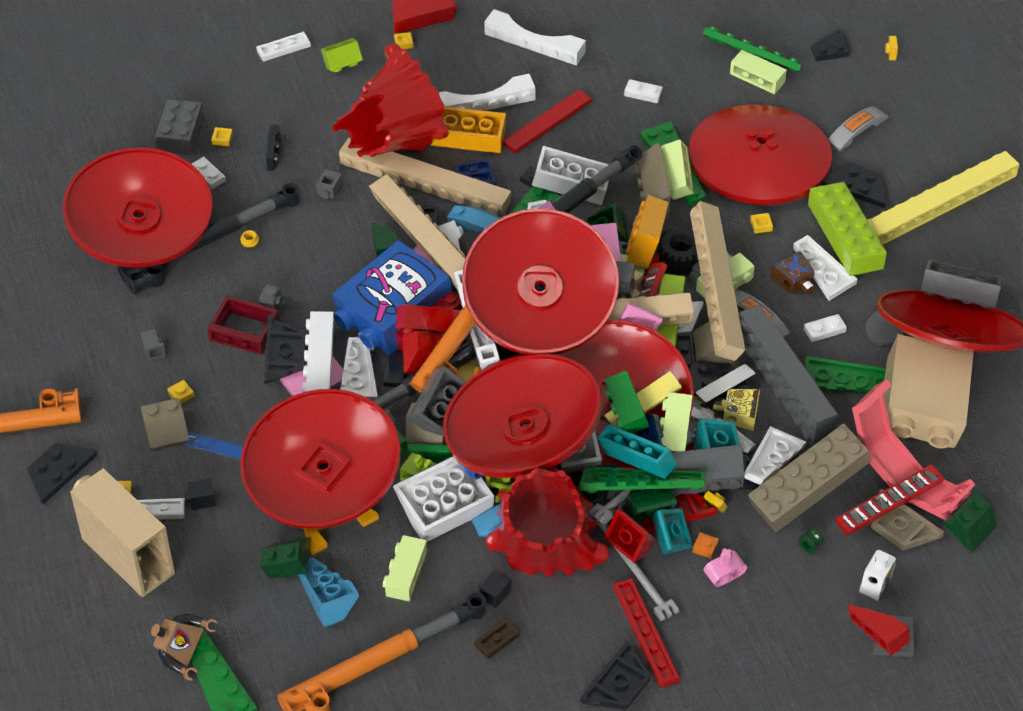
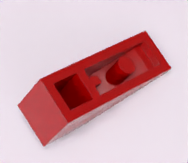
(882, 628)

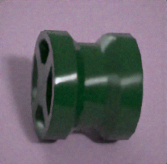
(811, 540)

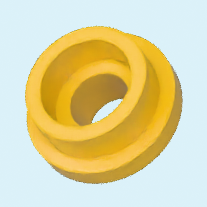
(249, 239)

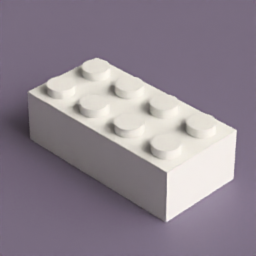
(562, 171)

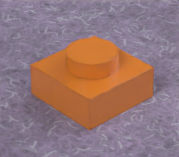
(705, 545)

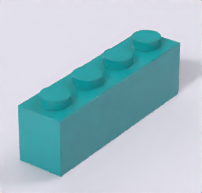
(637, 451)

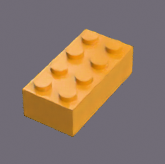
(473, 130)
(646, 231)

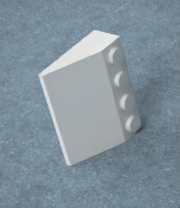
(442, 499)

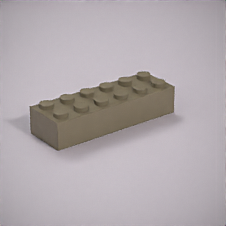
(809, 477)

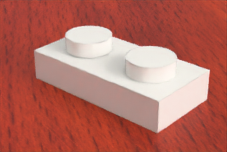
(643, 91)
(210, 172)
(825, 328)

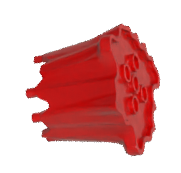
(395, 109)
(546, 525)

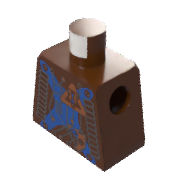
(794, 274)

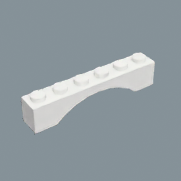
(565, 48)
(515, 91)
(484, 346)

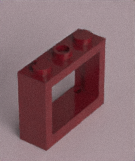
(235, 338)

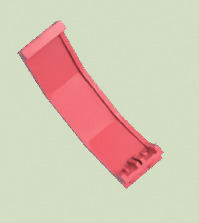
(894, 460)

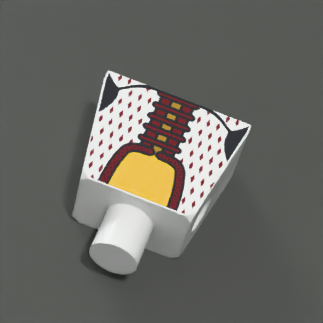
(882, 568)

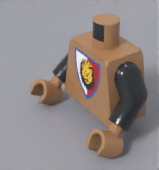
(178, 640)

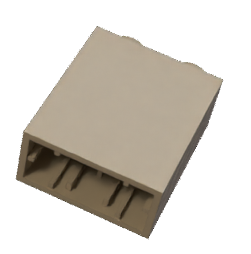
(927, 391)
(122, 532)

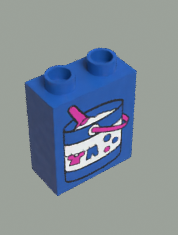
(390, 280)

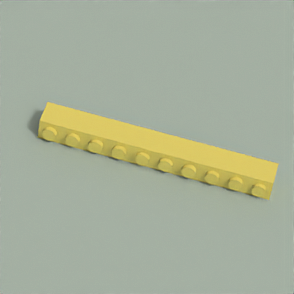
(944, 197)

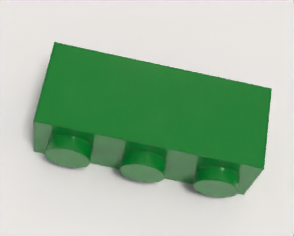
(625, 403)

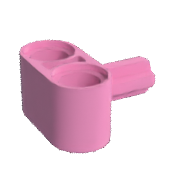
(725, 568)

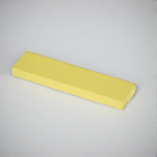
(651, 395)

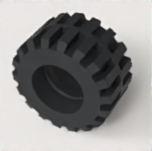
(670, 246)

